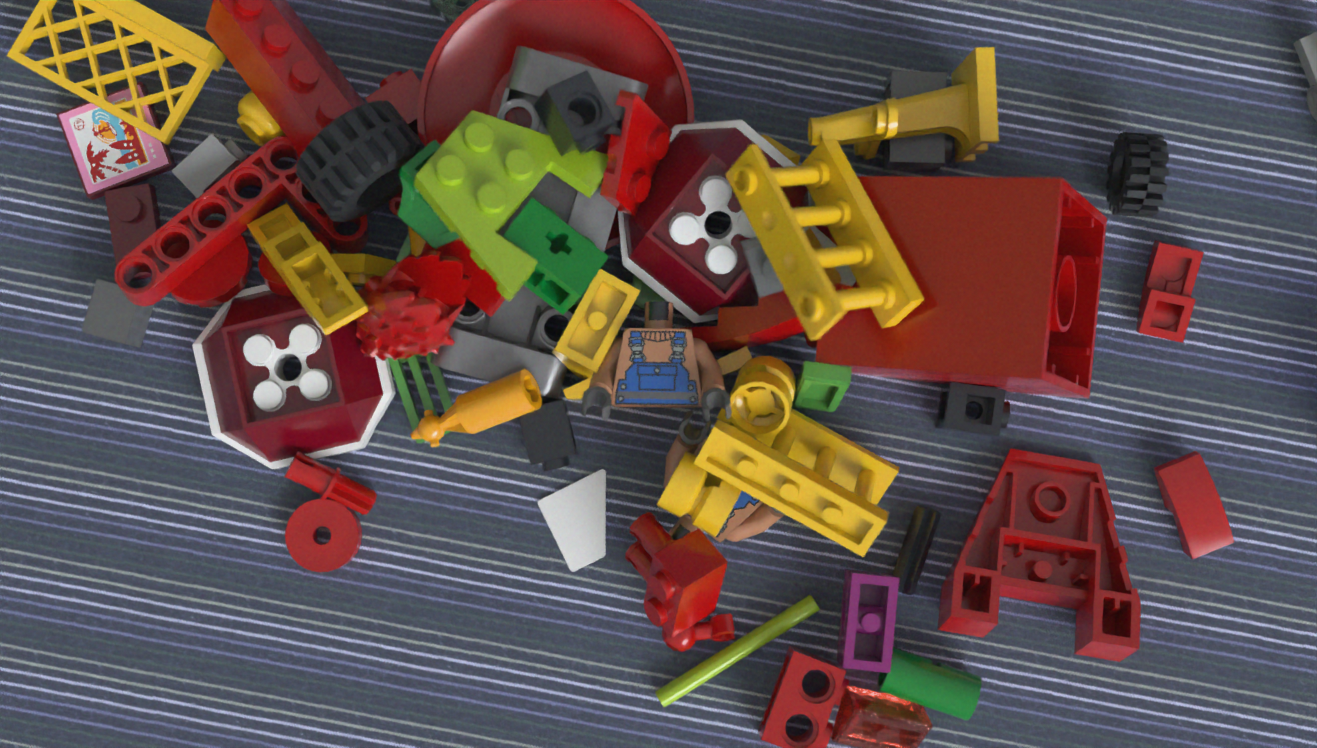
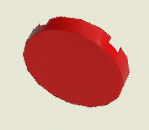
(219, 277)

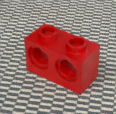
(791, 699)

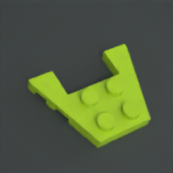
(485, 177)

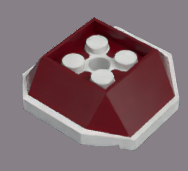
(668, 236)
(260, 411)

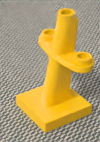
(963, 111)

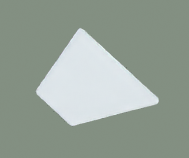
(578, 519)

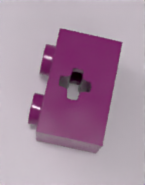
(867, 620)

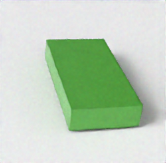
(821, 386)

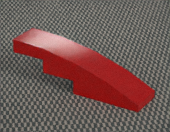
(754, 325)

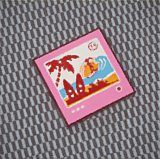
(110, 151)

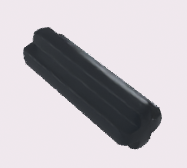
(916, 548)

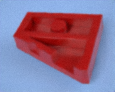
(634, 154)

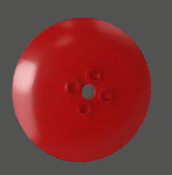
(478, 50)

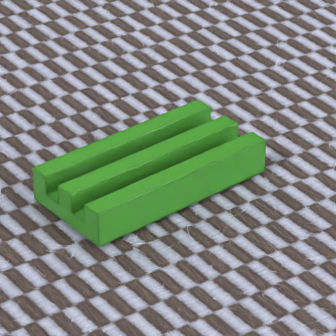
(405, 391)

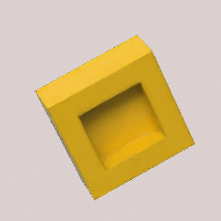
(362, 266)

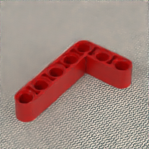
(239, 211)

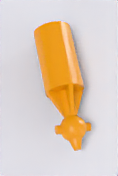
(483, 408)

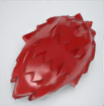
(412, 306)

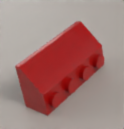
(282, 65)

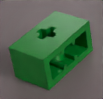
(563, 256)

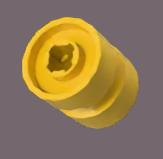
(762, 397)
(699, 495)

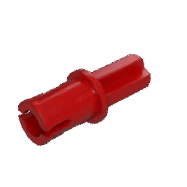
(330, 483)

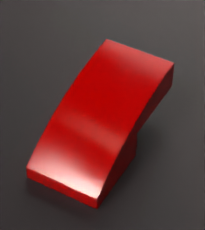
(1167, 291)
(1195, 504)

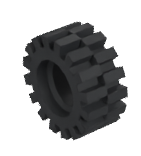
(1137, 174)

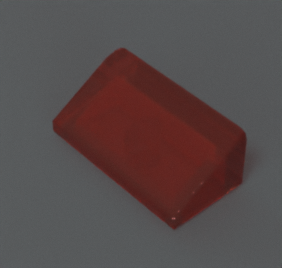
(879, 720)

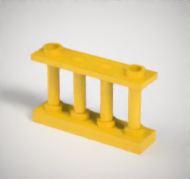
(853, 224)
(806, 476)

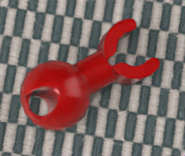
(717, 628)

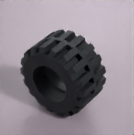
(358, 160)

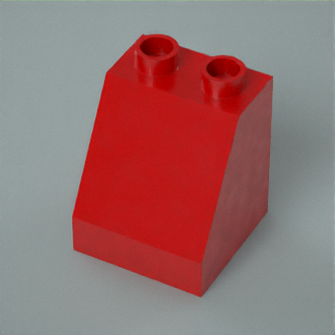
(1003, 283)

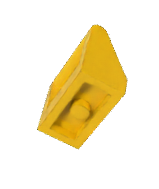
(595, 324)

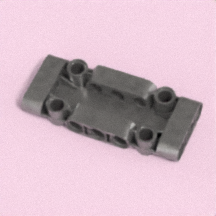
(516, 332)

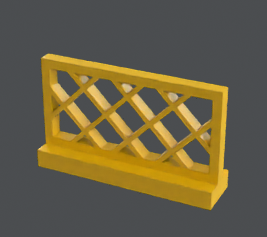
(145, 26)

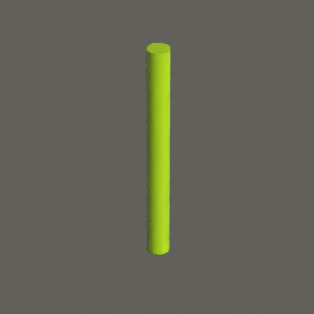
(737, 651)

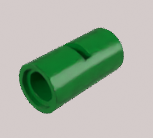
(931, 685)

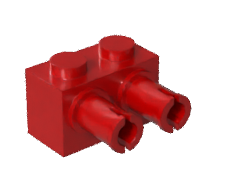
(680, 574)

